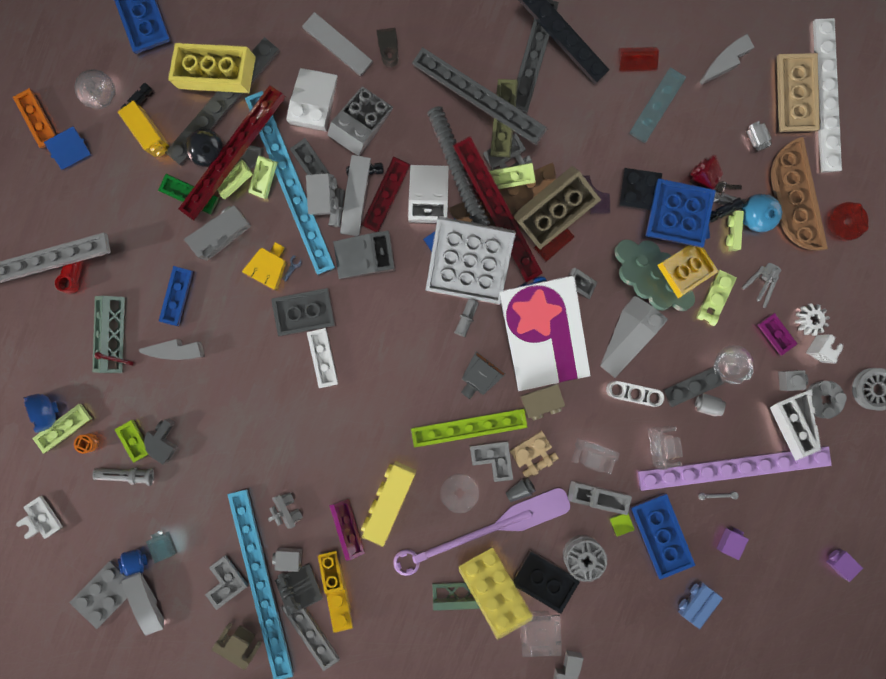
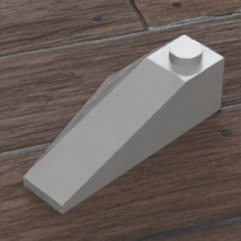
(633, 331)

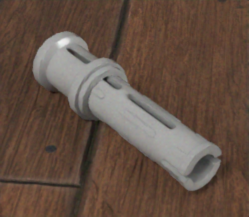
(132, 478)

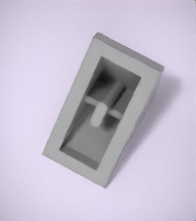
(584, 284)

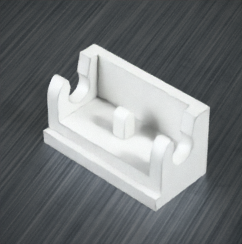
(822, 351)

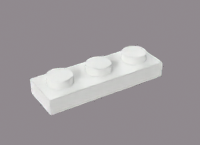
(322, 358)

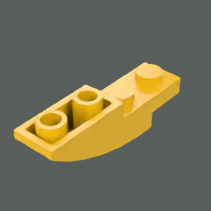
(336, 591)

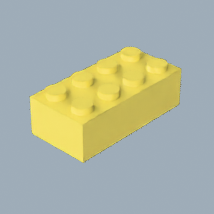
(212, 67)
(389, 503)
(495, 593)

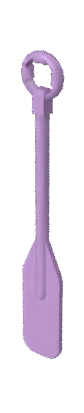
(516, 518)

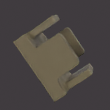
(236, 647)

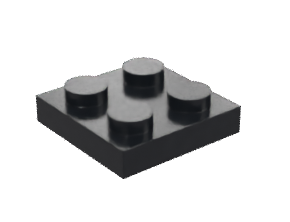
(638, 189)

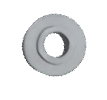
(759, 136)
(710, 405)

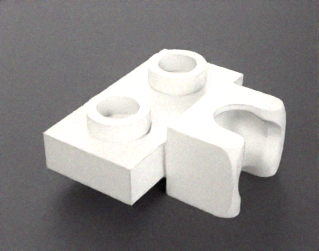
(40, 519)

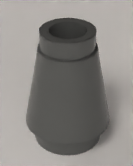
(521, 490)

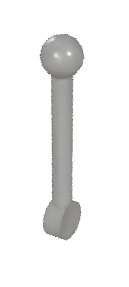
(734, 495)

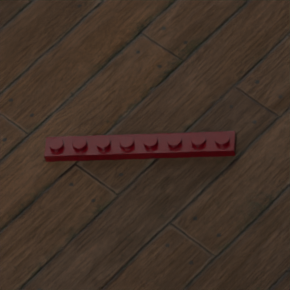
(231, 152)
(496, 206)

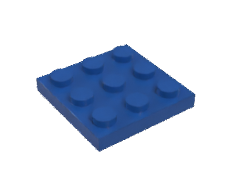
(680, 213)

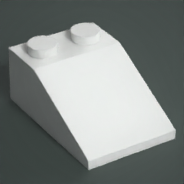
(312, 99)

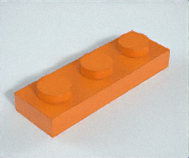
(34, 116)

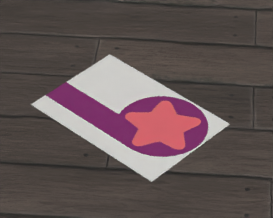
(545, 333)

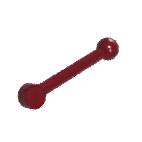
(98, 355)

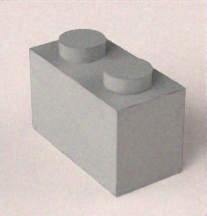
(321, 194)

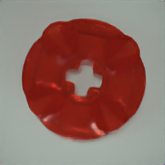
(859, 221)

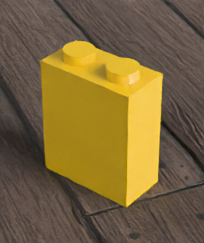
(144, 129)

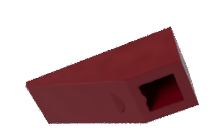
(706, 173)

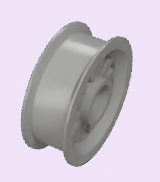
(858, 389)

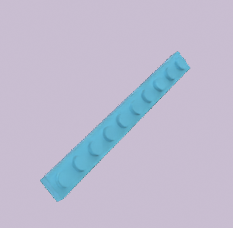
(294, 192)
(260, 584)

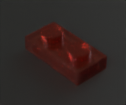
(555, 245)

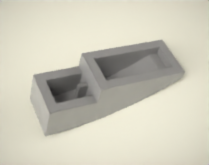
(728, 59)
(174, 350)
(599, 498)
(143, 603)
(572, 666)

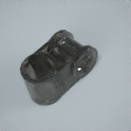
(388, 45)

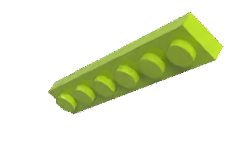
(469, 427)

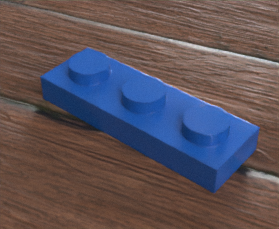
(175, 296)

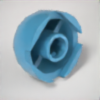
(762, 213)

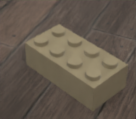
(556, 207)

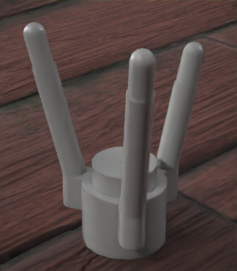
(770, 275)

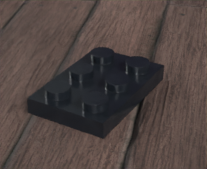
(545, 582)

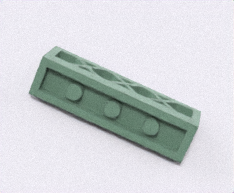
(101, 333)
(456, 603)

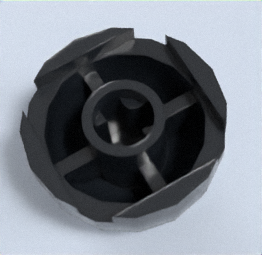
(203, 147)

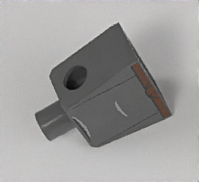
(480, 376)

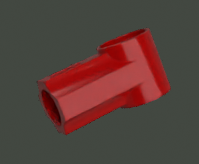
(69, 272)

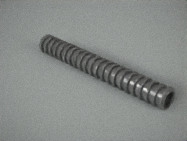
(447, 140)

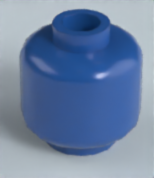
(132, 562)

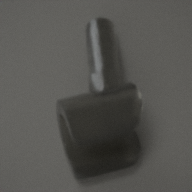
(722, 186)

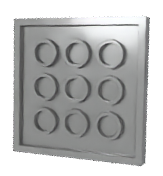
(469, 260)

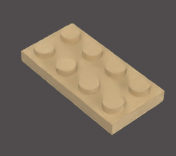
(798, 92)

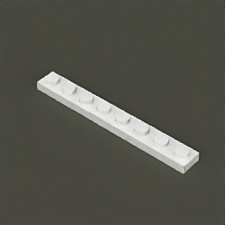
(828, 95)

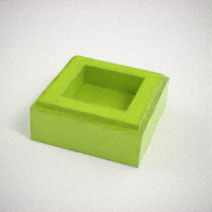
(621, 524)

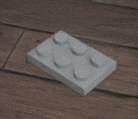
(101, 595)

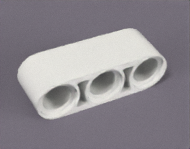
(644, 393)

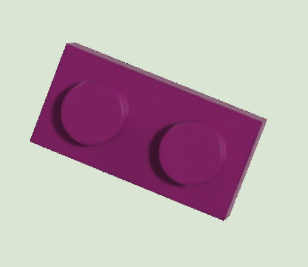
(777, 334)

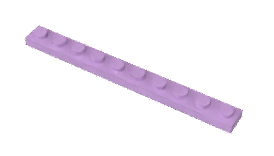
(731, 469)

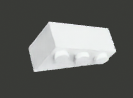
(798, 424)

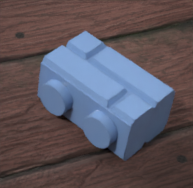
(699, 604)

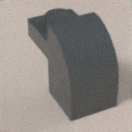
(157, 445)

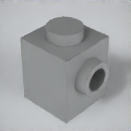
(793, 380)
(287, 559)

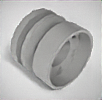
(576, 550)

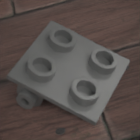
(298, 589)

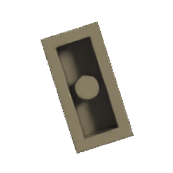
(543, 401)

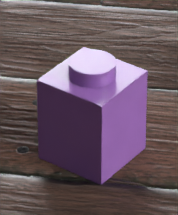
(732, 543)
(844, 564)

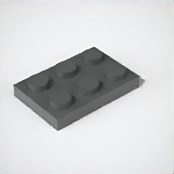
(303, 312)

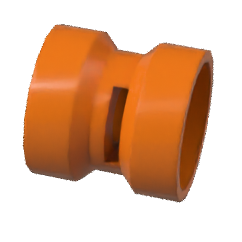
(90, 442)

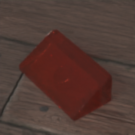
(638, 58)

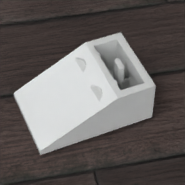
(428, 193)

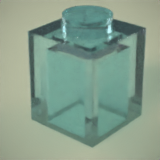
(161, 546)

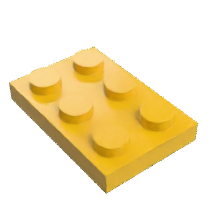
(687, 269)

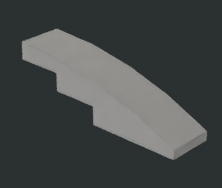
(355, 195)

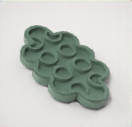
(641, 271)

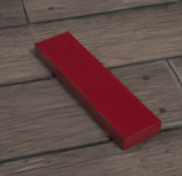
(385, 194)

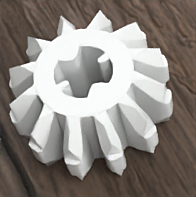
(806, 322)

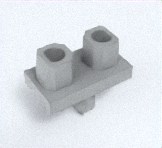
(288, 518)

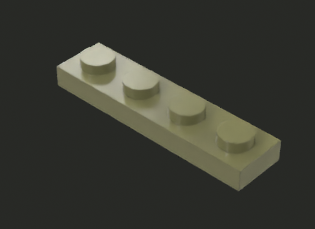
(501, 134)

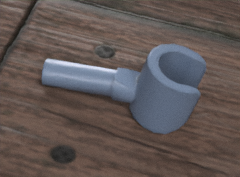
(292, 267)

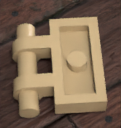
(531, 449)

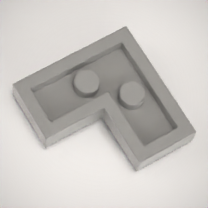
(497, 455)
(230, 582)

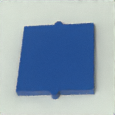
(67, 147)

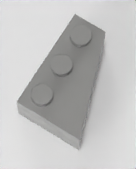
(217, 233)

